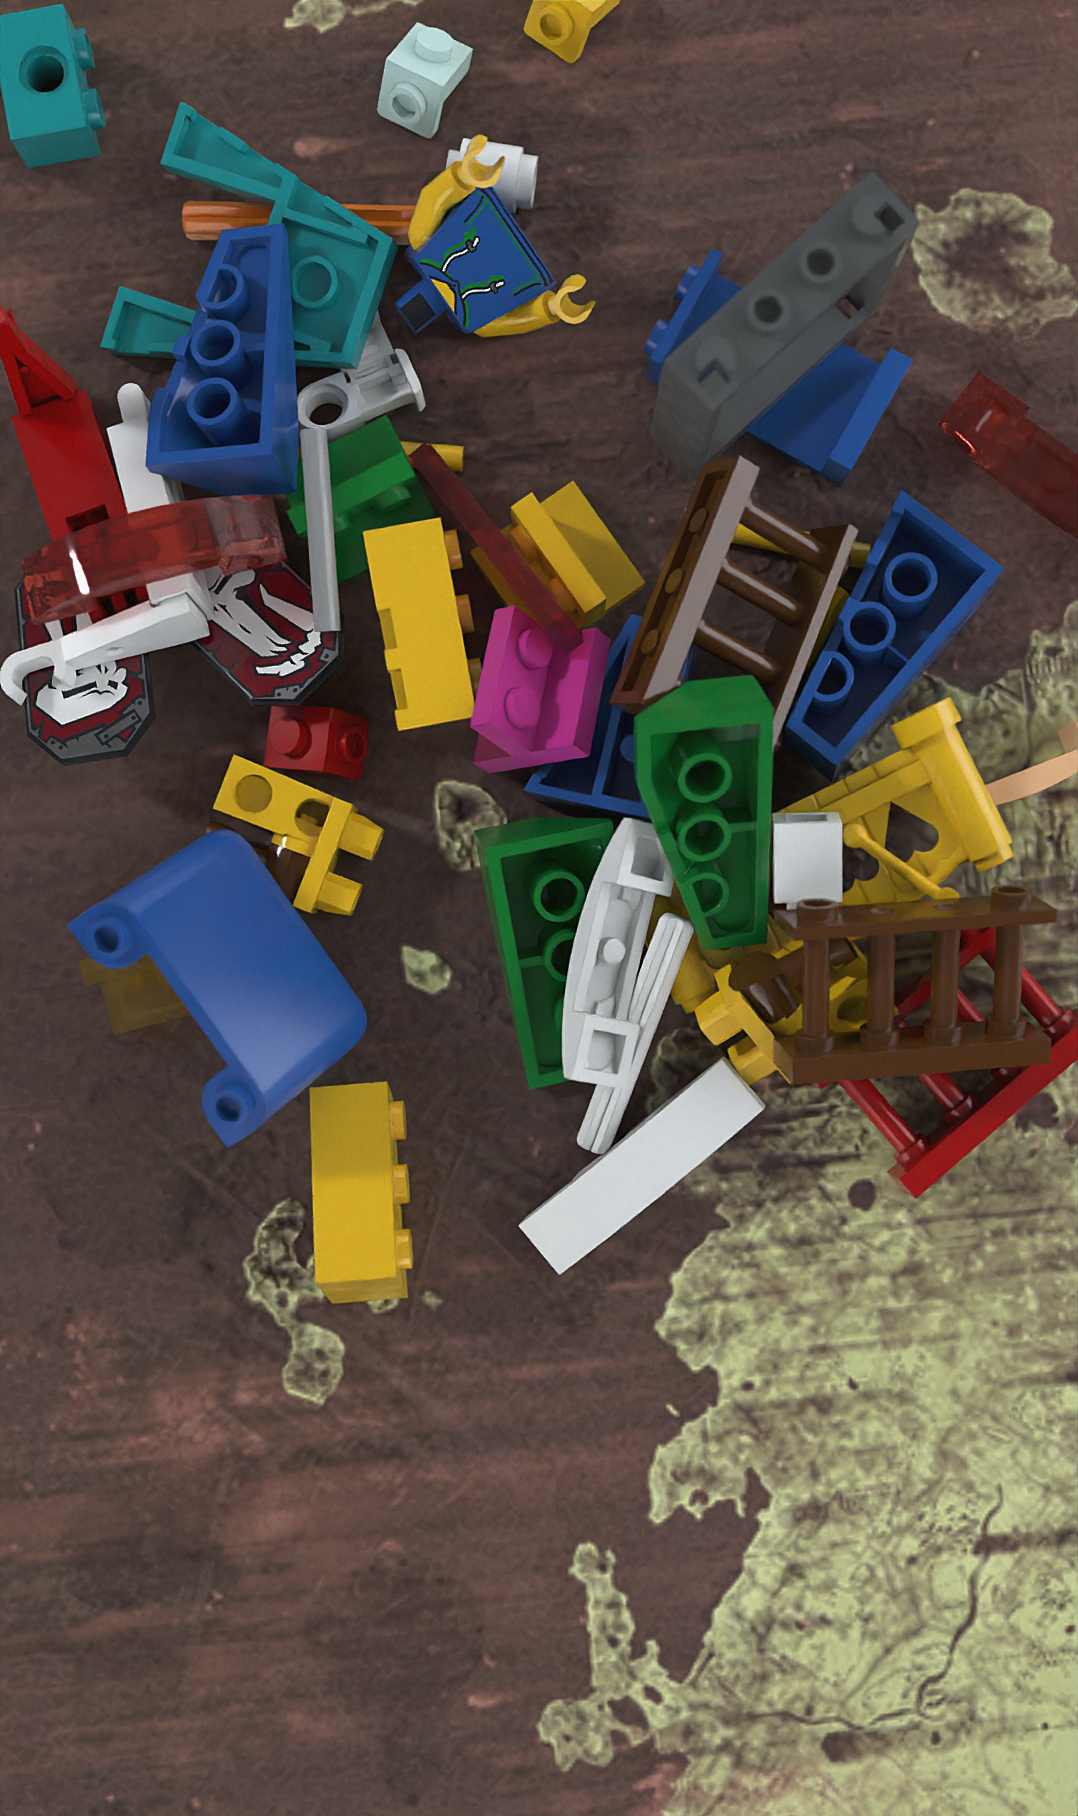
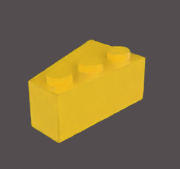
(359, 1193)

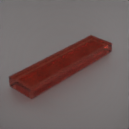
(497, 548)

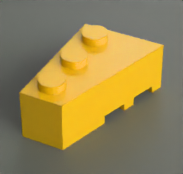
(423, 622)

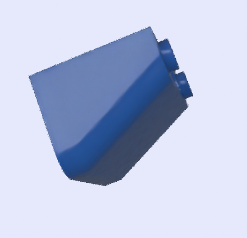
(240, 969)

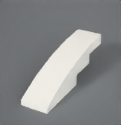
(642, 1165)

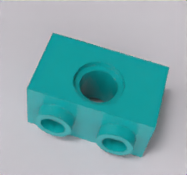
(56, 124)

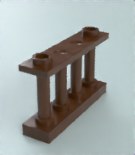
(699, 561)
(943, 1040)

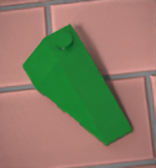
(535, 893)

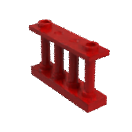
(967, 1115)

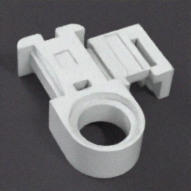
(373, 388)

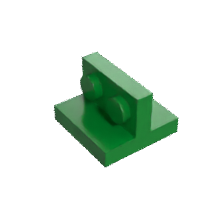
(369, 491)

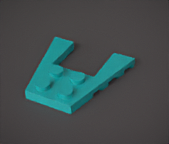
(333, 254)

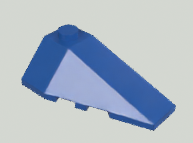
(233, 390)

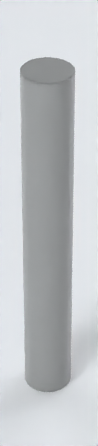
(320, 529)

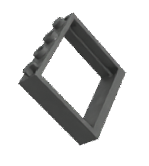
(780, 326)

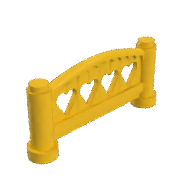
(927, 778)

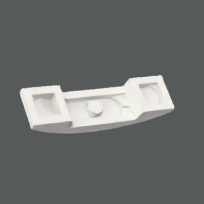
(607, 956)

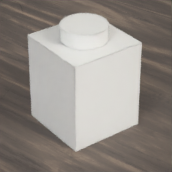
(806, 857)

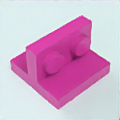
(533, 698)

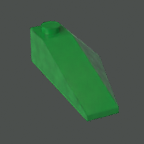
(708, 794)

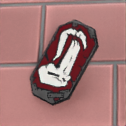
(267, 635)
(104, 709)

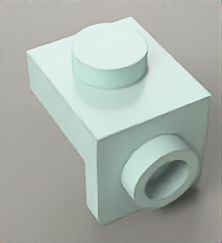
(421, 77)

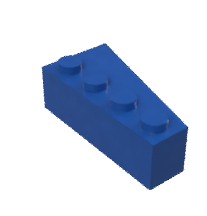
(898, 619)

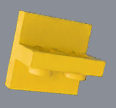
(569, 554)

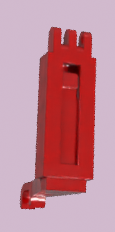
(62, 446)

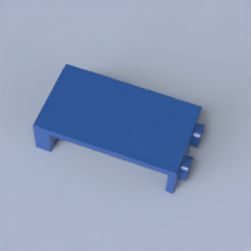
(824, 416)

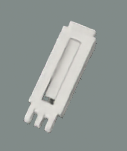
(179, 602)

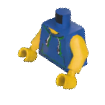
(478, 259)

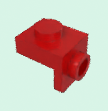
(316, 741)

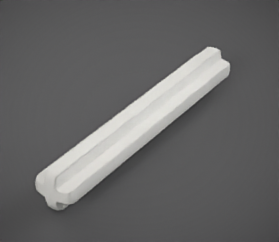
(645, 1009)

